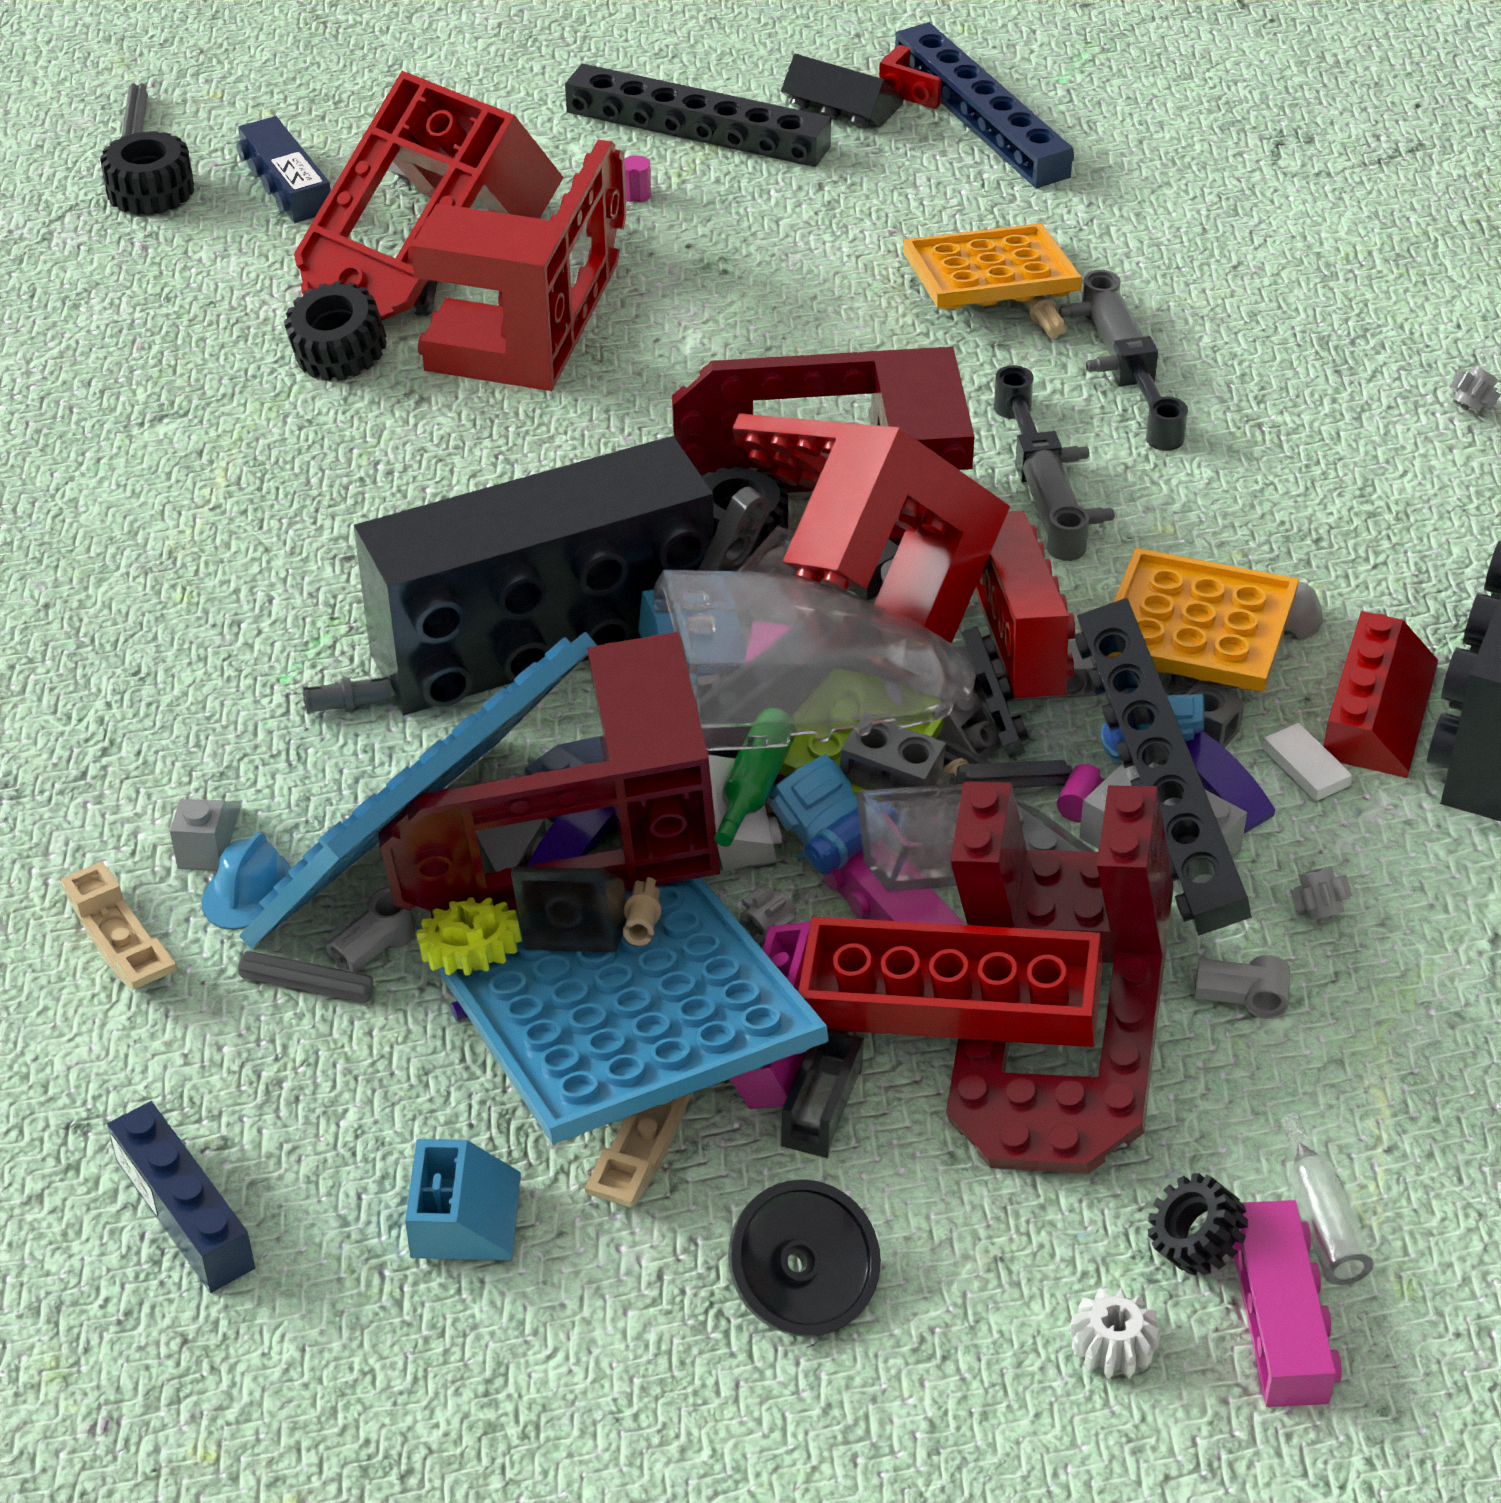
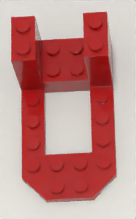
(448, 151)
(529, 264)
(860, 493)

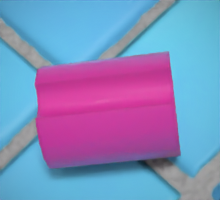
(637, 178)
(1080, 784)

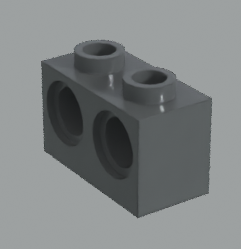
(892, 758)

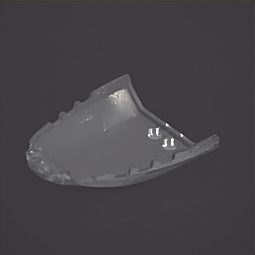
(803, 659)

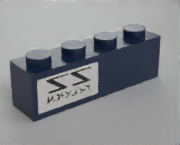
(283, 168)
(181, 1196)

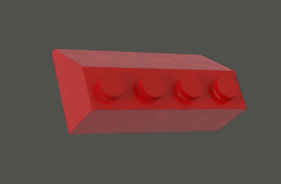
(1381, 696)

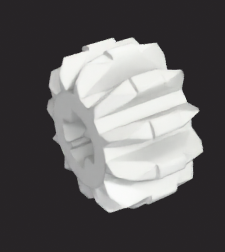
(1114, 1333)

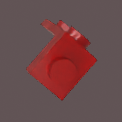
(908, 82)

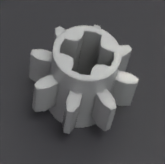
(1475, 390)
(1321, 893)
(766, 910)

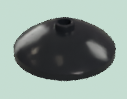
(835, 1252)

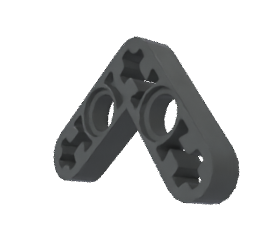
(739, 524)

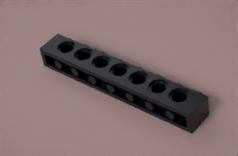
(698, 114)
(1113, 630)

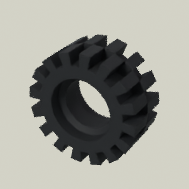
(1215, 1235)

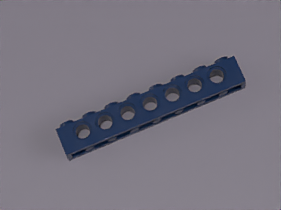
(989, 108)

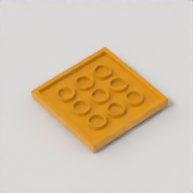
(991, 266)
(1208, 617)

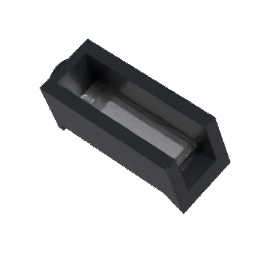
(821, 1093)

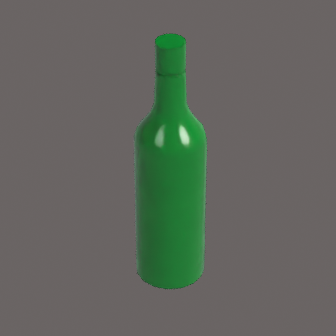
(749, 787)

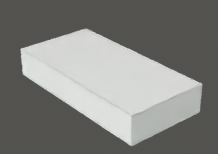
(1307, 762)

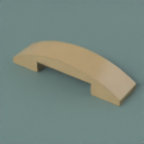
(115, 928)
(636, 1153)

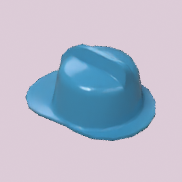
(243, 878)

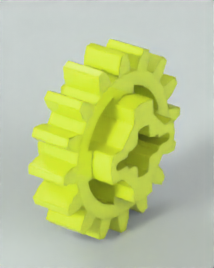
(469, 936)

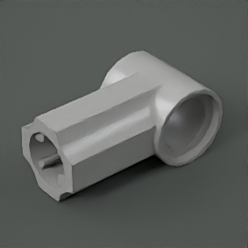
(372, 932)
(1258, 985)

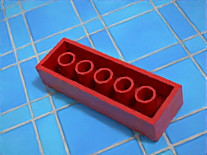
(1026, 612)
(954, 980)

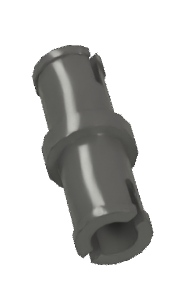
(347, 694)

